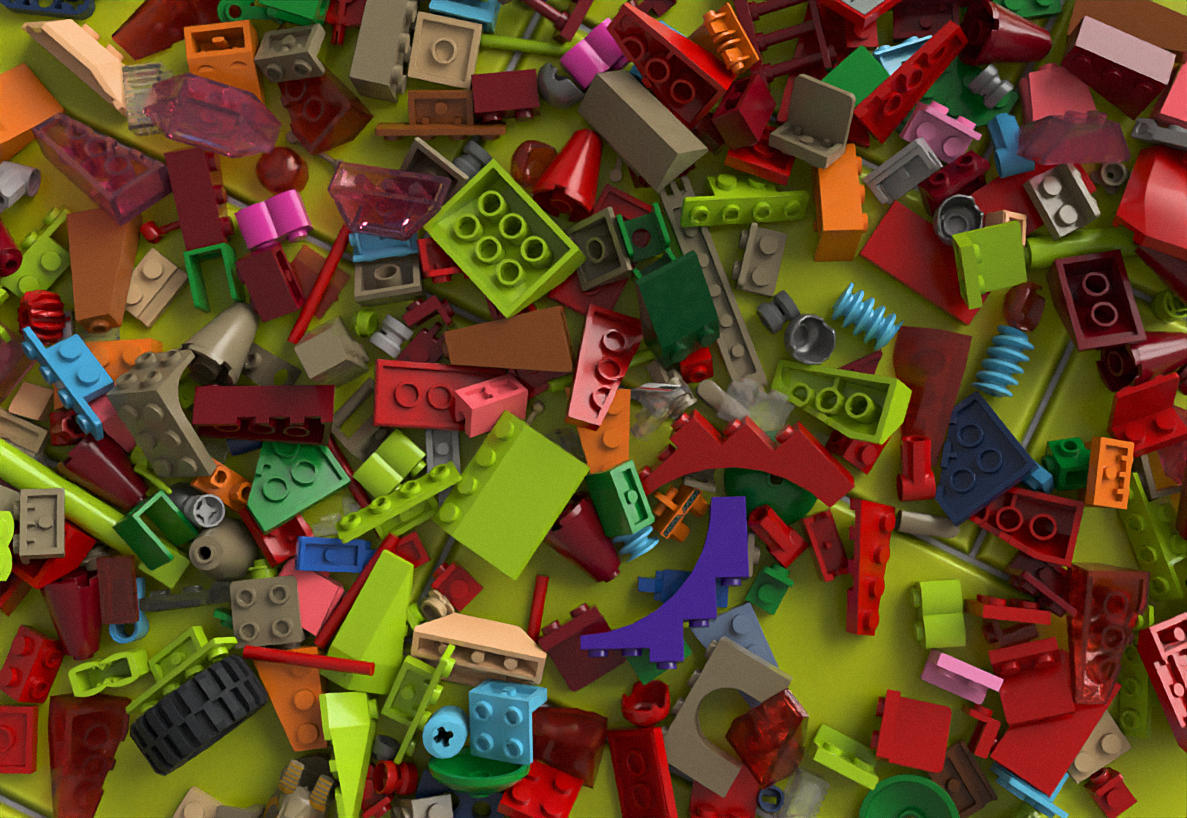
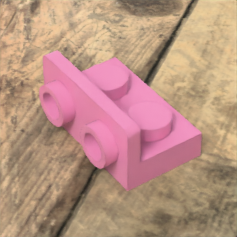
(942, 133)
(959, 677)

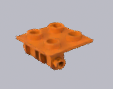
(726, 40)

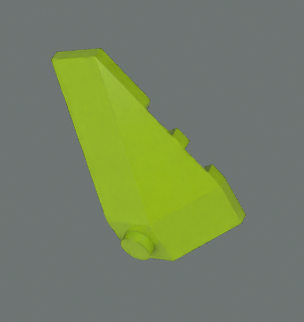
(849, 401)
(376, 627)
(351, 729)

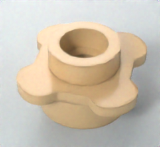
(435, 606)

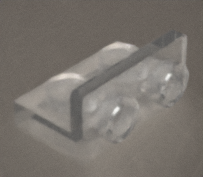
(765, 409)

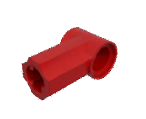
(64, 428)
(916, 479)
(781, 540)

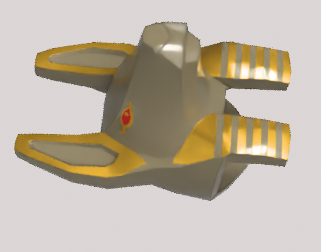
(304, 789)

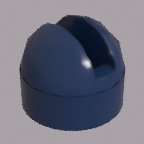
(772, 791)

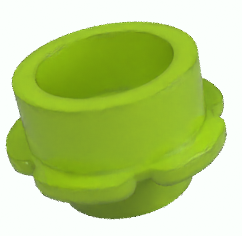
(364, 322)
(262, 569)

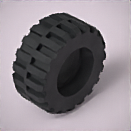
(198, 714)

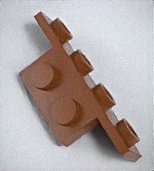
(440, 114)

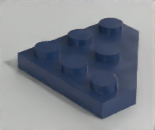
(978, 460)

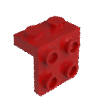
(911, 732)

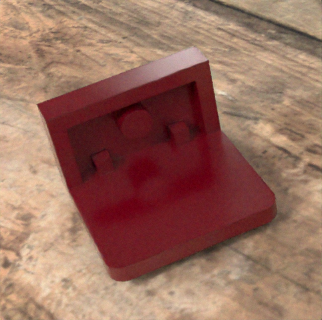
(1040, 580)
(564, 647)

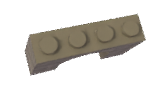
(685, 743)

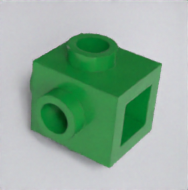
(1067, 463)

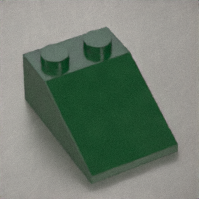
(677, 310)

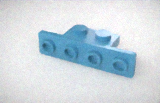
(75, 375)

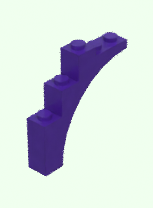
(661, 632)

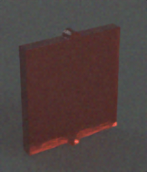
(307, 268)

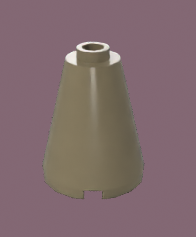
(223, 346)
(224, 550)

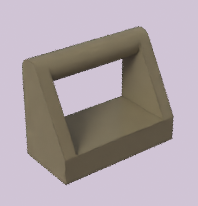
(366, 438)

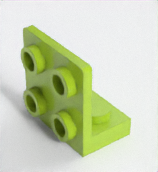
(988, 260)

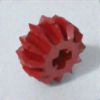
(43, 314)

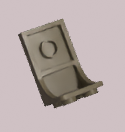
(152, 412)

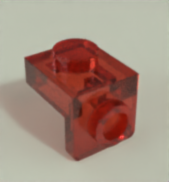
(709, 135)
(1010, 636)

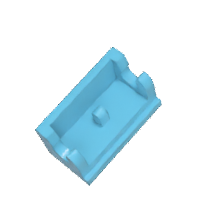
(468, 10)

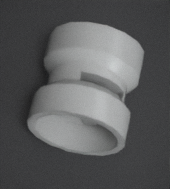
(391, 336)
(210, 510)

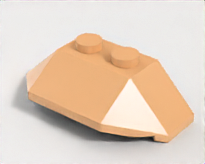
(84, 56)
(481, 650)

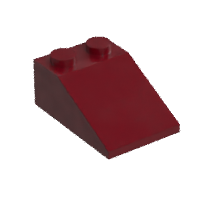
(1095, 300)

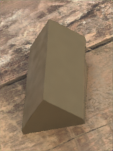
(639, 128)

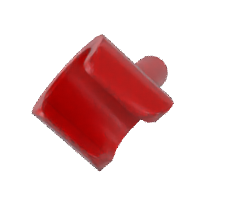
(154, 234)

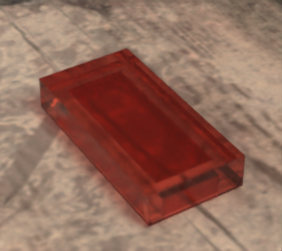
(117, 589)

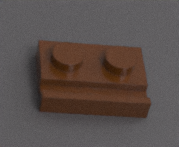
(963, 780)

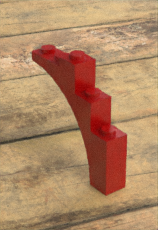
(745, 445)

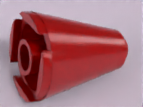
(572, 178)

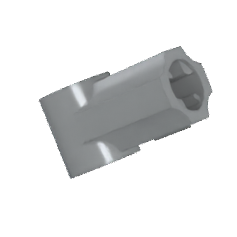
(17, 181)

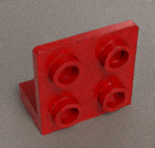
(1147, 415)
(1032, 682)
(738, 802)

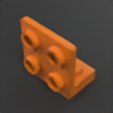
(1108, 473)

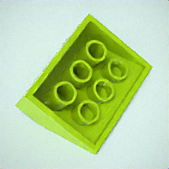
(504, 240)
(510, 494)

